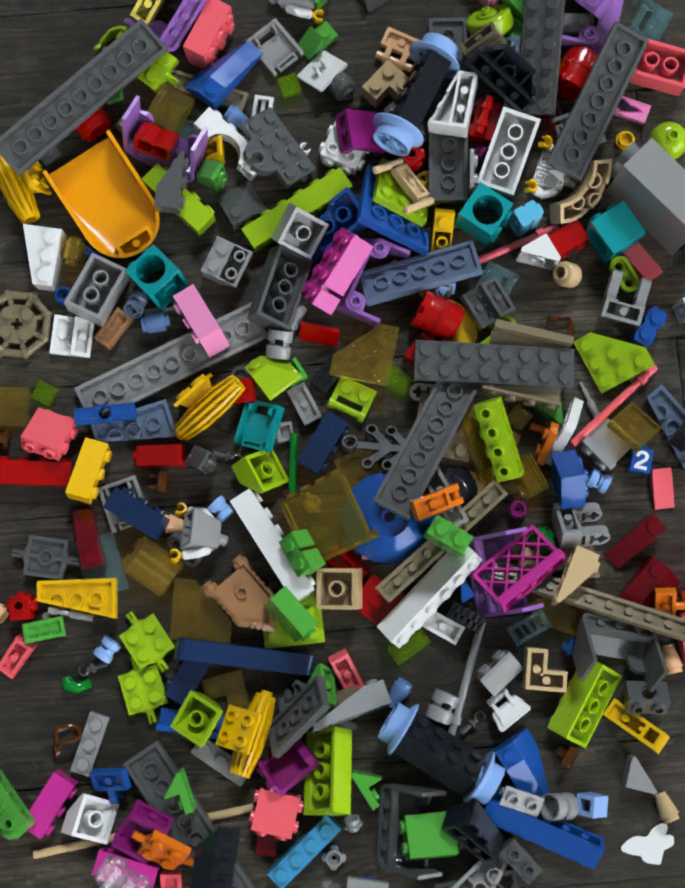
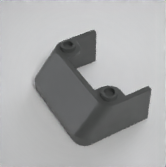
(619, 640)
(394, 803)

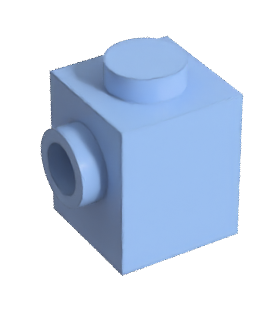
(592, 804)

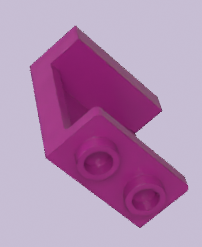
(356, 132)
(289, 768)
(144, 820)

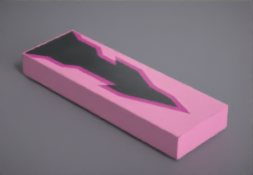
(632, 110)

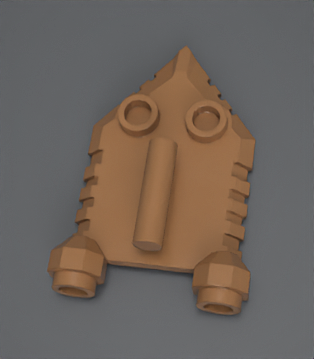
(243, 597)

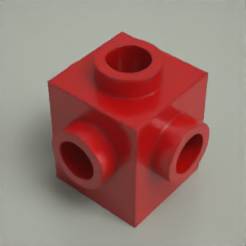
(417, 161)
(22, 606)

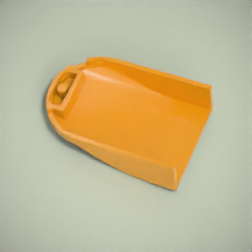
(107, 200)

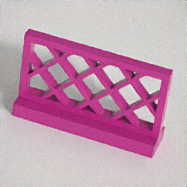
(529, 581)

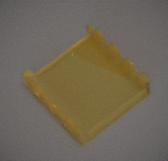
(329, 515)

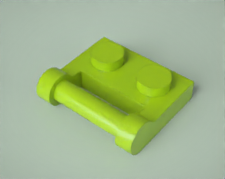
(354, 393)

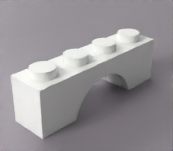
(218, 126)

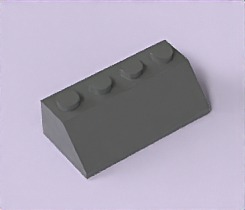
(279, 289)

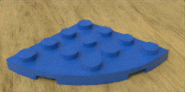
(388, 222)

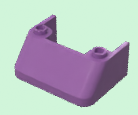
(179, 26)
(592, 36)
(194, 146)
(353, 302)
(486, 547)

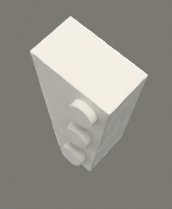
(456, 107)
(43, 255)

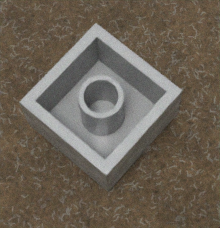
(299, 231)

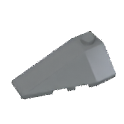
(483, 875)

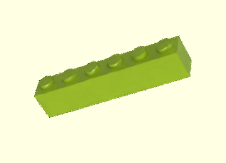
(312, 200)

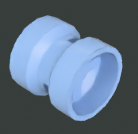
(599, 480)
(221, 508)
(106, 649)

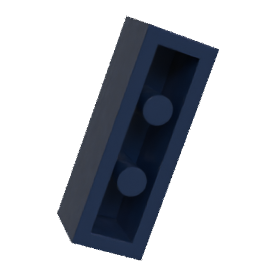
(323, 443)
(137, 512)
(187, 678)

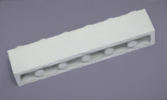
(267, 538)
(427, 596)

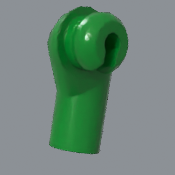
(75, 687)

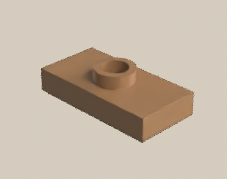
(113, 328)

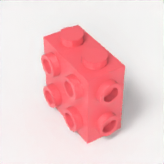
(49, 434)
(275, 813)

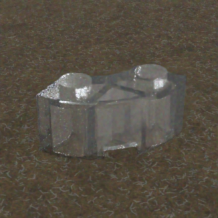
(117, 874)

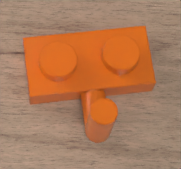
(548, 436)
(666, 600)

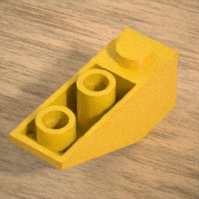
(442, 228)

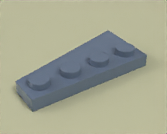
(669, 415)
(152, 422)

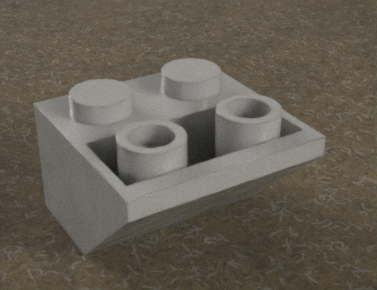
(226, 263)
(498, 671)

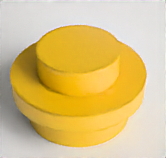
(624, 139)

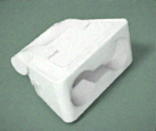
(509, 711)

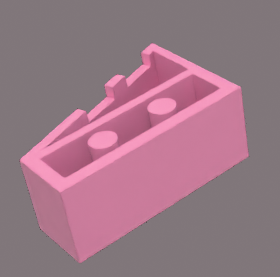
(200, 320)

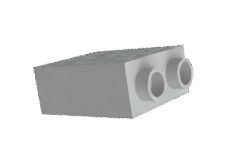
(653, 191)

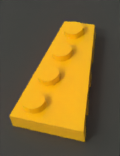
(85, 595)

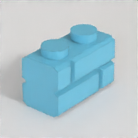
(526, 218)

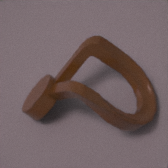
(571, 331)
(56, 748)

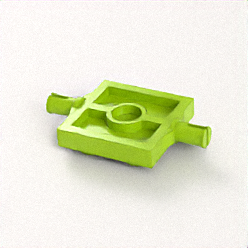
(160, 72)
(147, 641)
(143, 690)

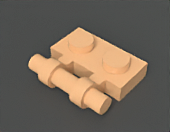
(398, 43)

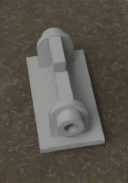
(521, 800)

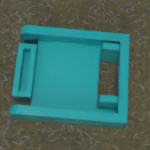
(256, 429)

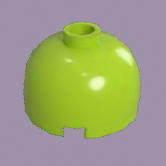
(670, 137)

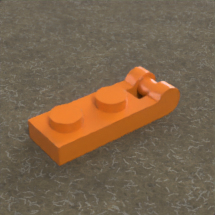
(436, 502)

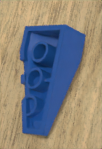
(220, 78)
(340, 213)
(523, 763)

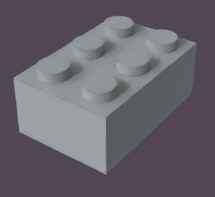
(97, 290)

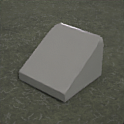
(284, 432)

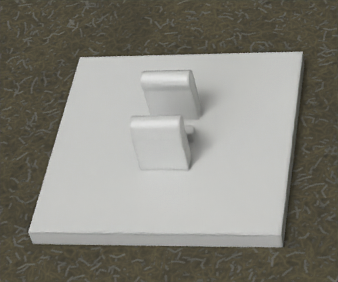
(322, 70)

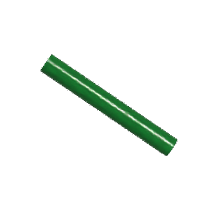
(293, 462)

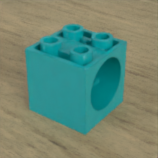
(484, 197)
(614, 231)
(163, 290)

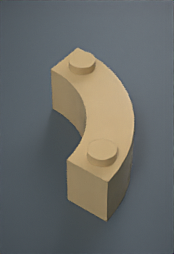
(585, 195)

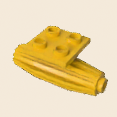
(20, 189)
(205, 404)
(247, 732)

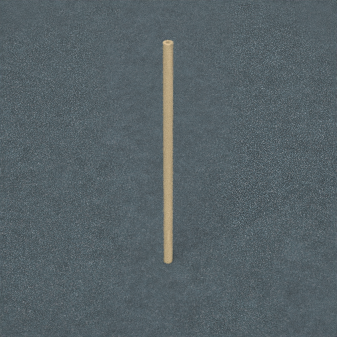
(87, 843)

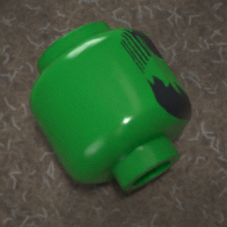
(549, 534)

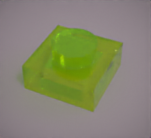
(289, 85)
(44, 393)

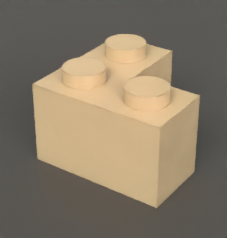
(384, 82)
(536, 674)

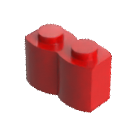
(156, 141)

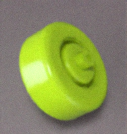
(498, 13)

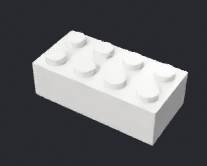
(508, 151)

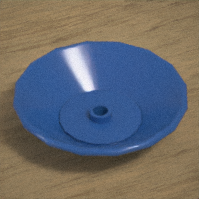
(397, 537)

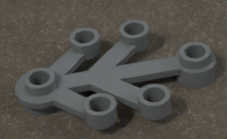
(383, 446)

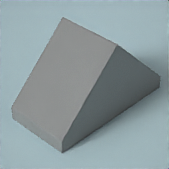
(635, 776)

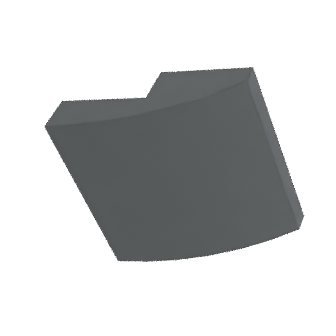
(487, 303)

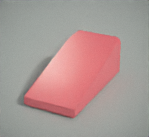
(642, 262)
(662, 488)
(16, 656)
(345, 669)

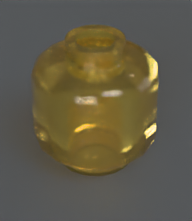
(73, 251)

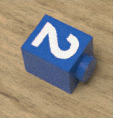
(640, 462)

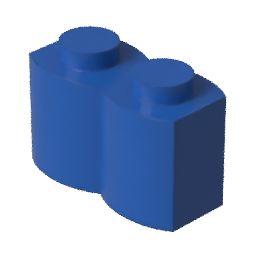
(650, 323)

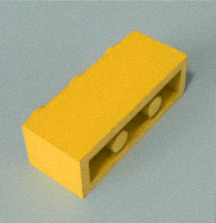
(88, 471)

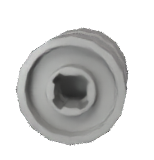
(279, 351)
(439, 713)
(559, 806)

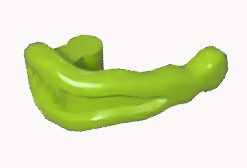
(108, 36)

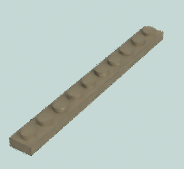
(605, 605)

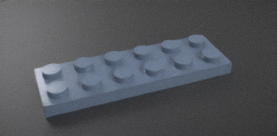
(420, 273)

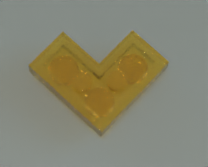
(228, 684)

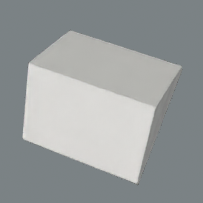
(539, 253)

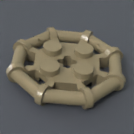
(29, 324)

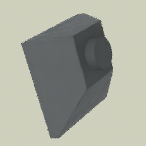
(241, 205)

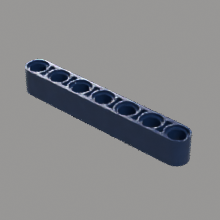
(244, 656)

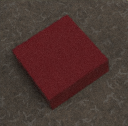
(266, 845)

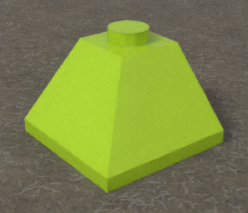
(272, 375)
(260, 471)
(197, 718)

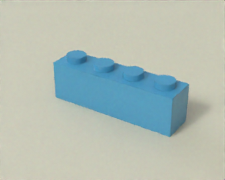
(304, 850)

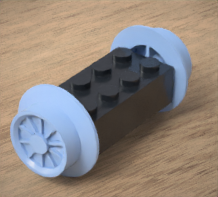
(433, 60)
(441, 754)

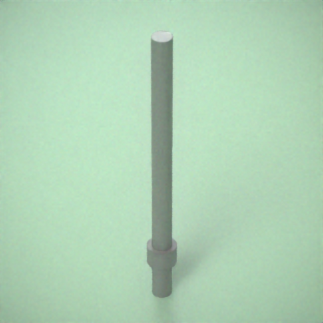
(456, 719)

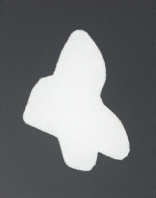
(651, 846)

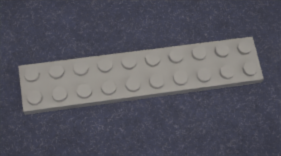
(168, 364)

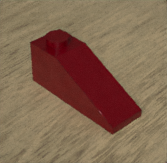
(88, 539)
(635, 540)

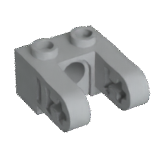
(623, 312)
(569, 529)

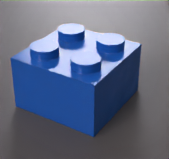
(569, 479)

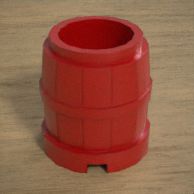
(574, 71)
(94, 126)
(438, 316)

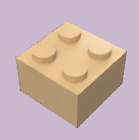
(339, 588)

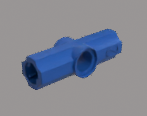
(118, 413)

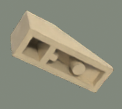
(579, 567)

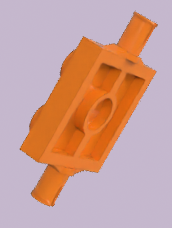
(163, 850)

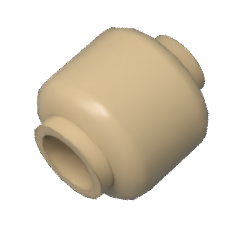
(567, 274)

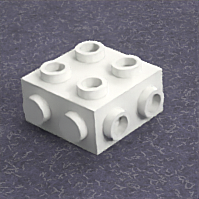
(331, 155)

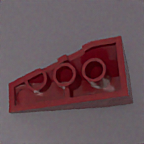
(648, 576)

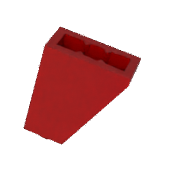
(160, 456)

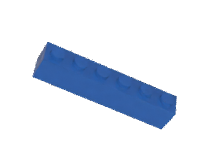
(556, 836)

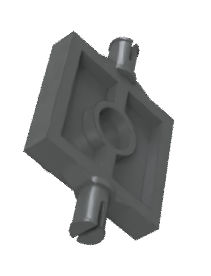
(46, 557)

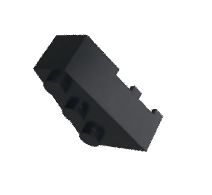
(473, 830)

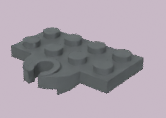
(275, 149)
(297, 713)

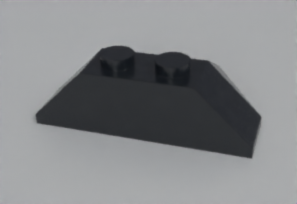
(506, 74)
(216, 859)

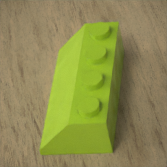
(584, 704)
(329, 785)

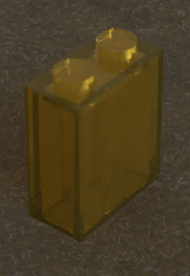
(152, 566)

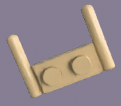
(409, 182)

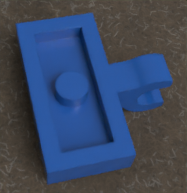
(111, 780)

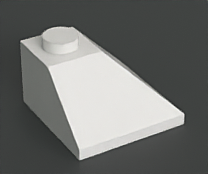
(90, 819)

